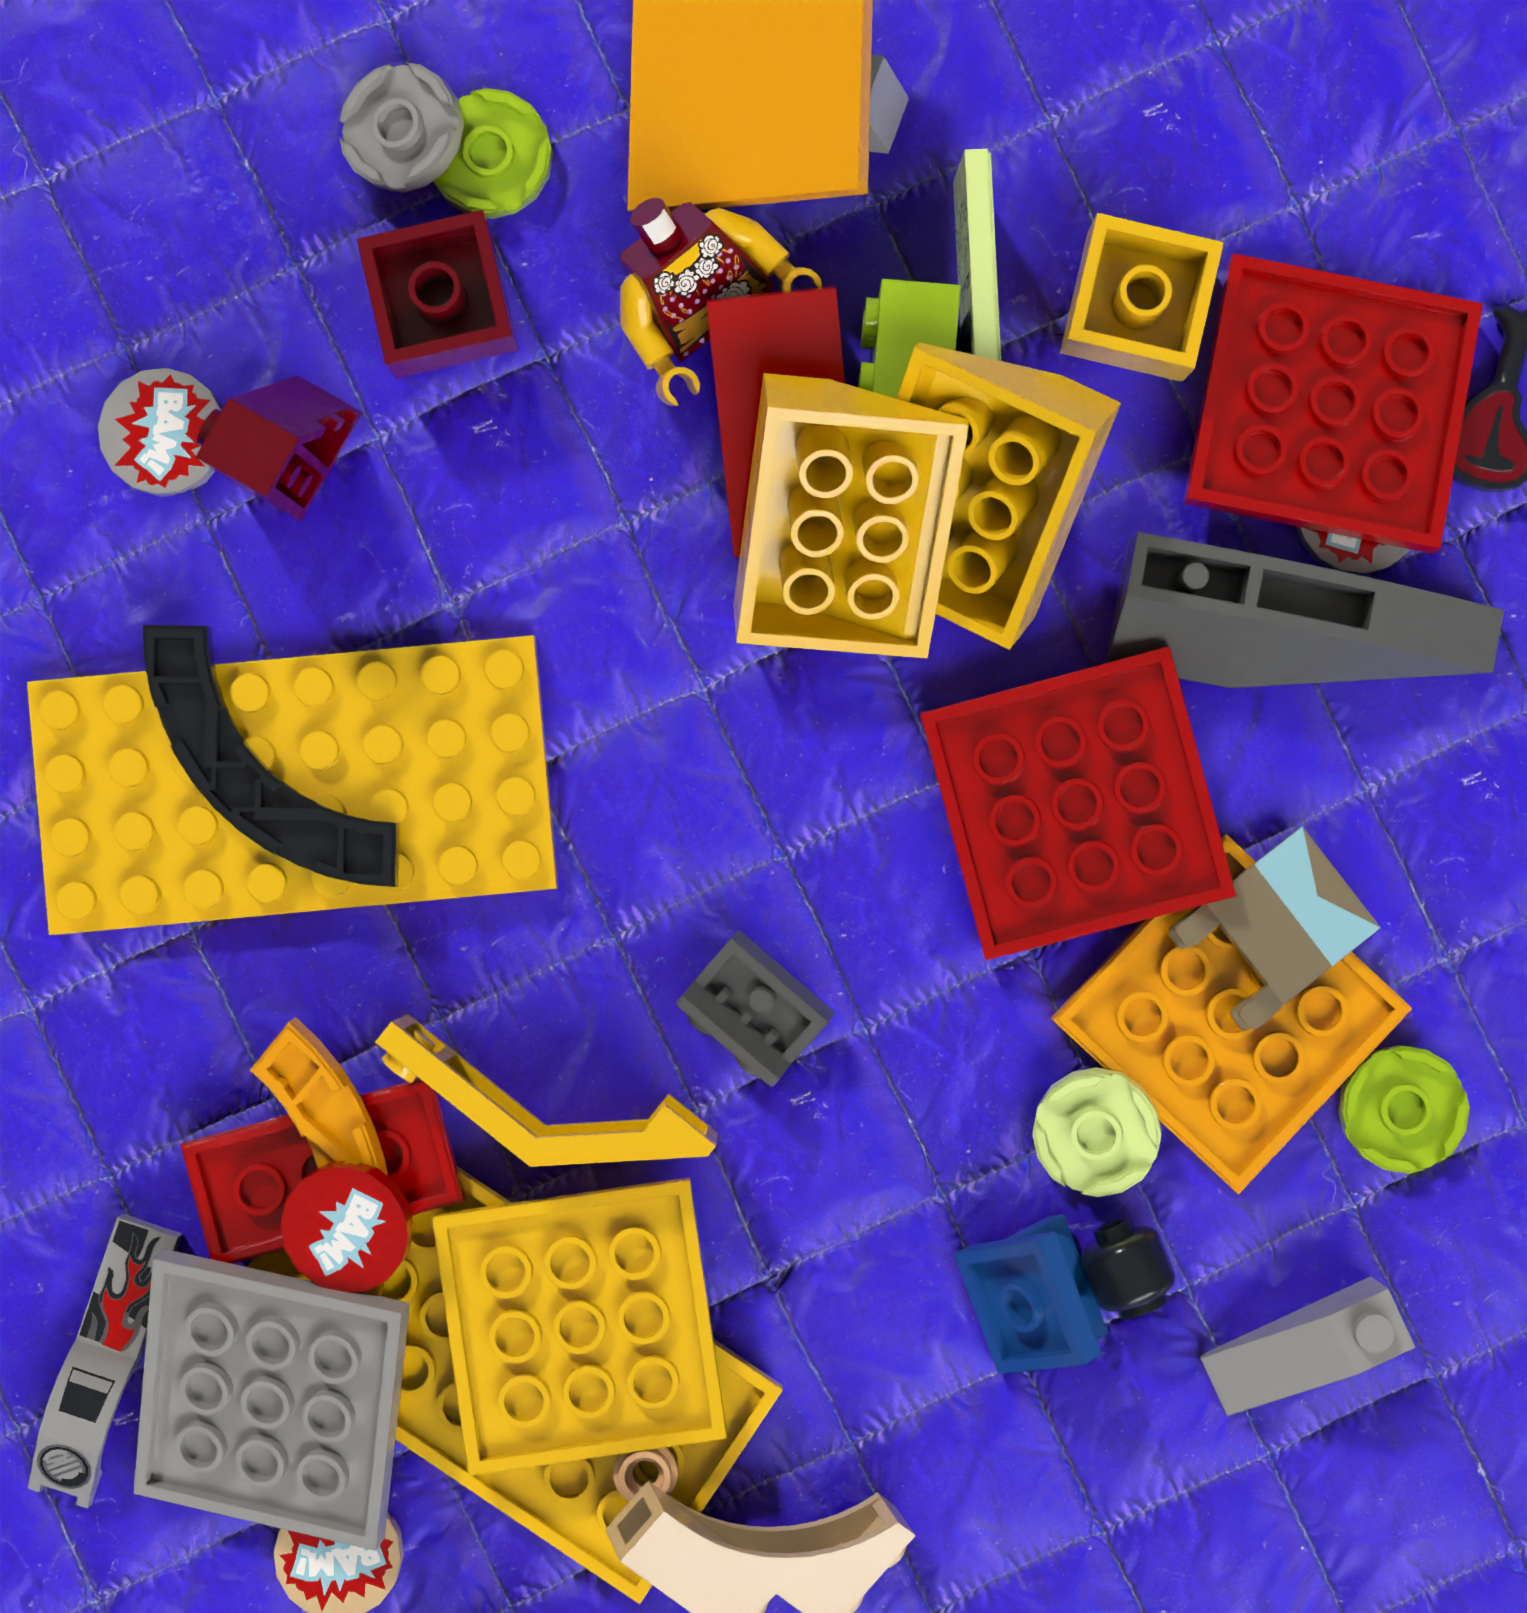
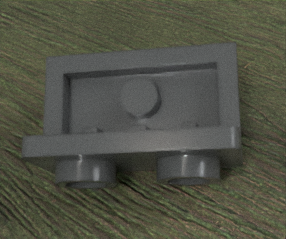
(754, 1009)

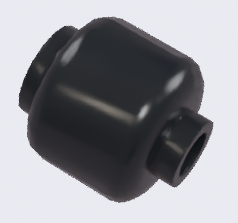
(1128, 1269)

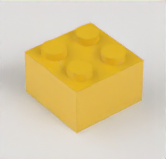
(1141, 297)

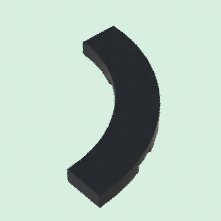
(240, 784)

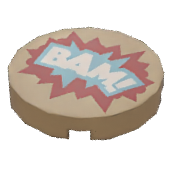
(336, 1575)

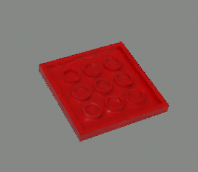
(1333, 403)
(1078, 804)

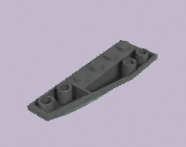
(1288, 622)

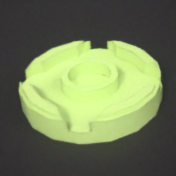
(1097, 1132)

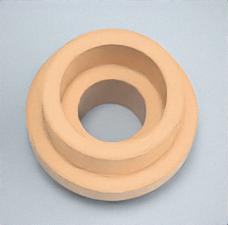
(629, 1485)

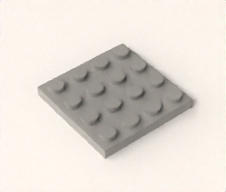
(270, 1398)

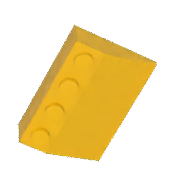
(1019, 480)
(846, 519)

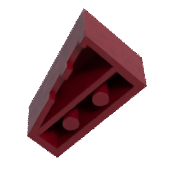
(278, 441)

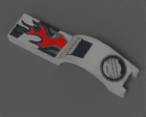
(99, 1362)

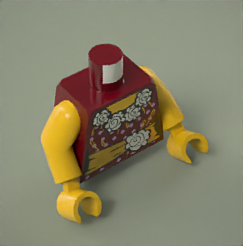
(679, 266)

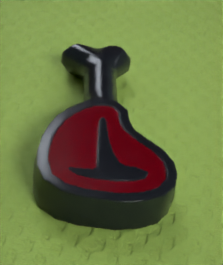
(1492, 435)

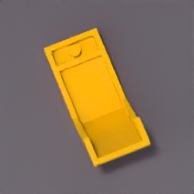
(667, 1134)

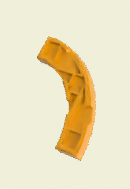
(320, 1100)

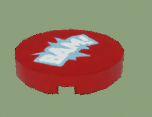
(347, 1227)

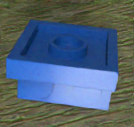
(1033, 1298)

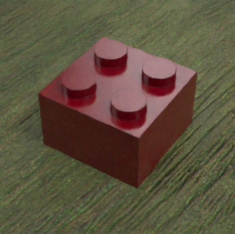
(437, 294)

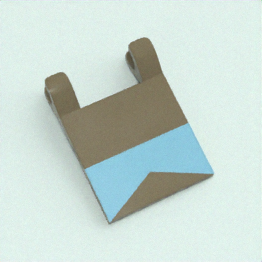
(1286, 921)

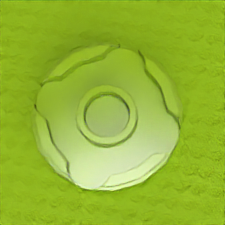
(500, 156)
(1403, 1109)

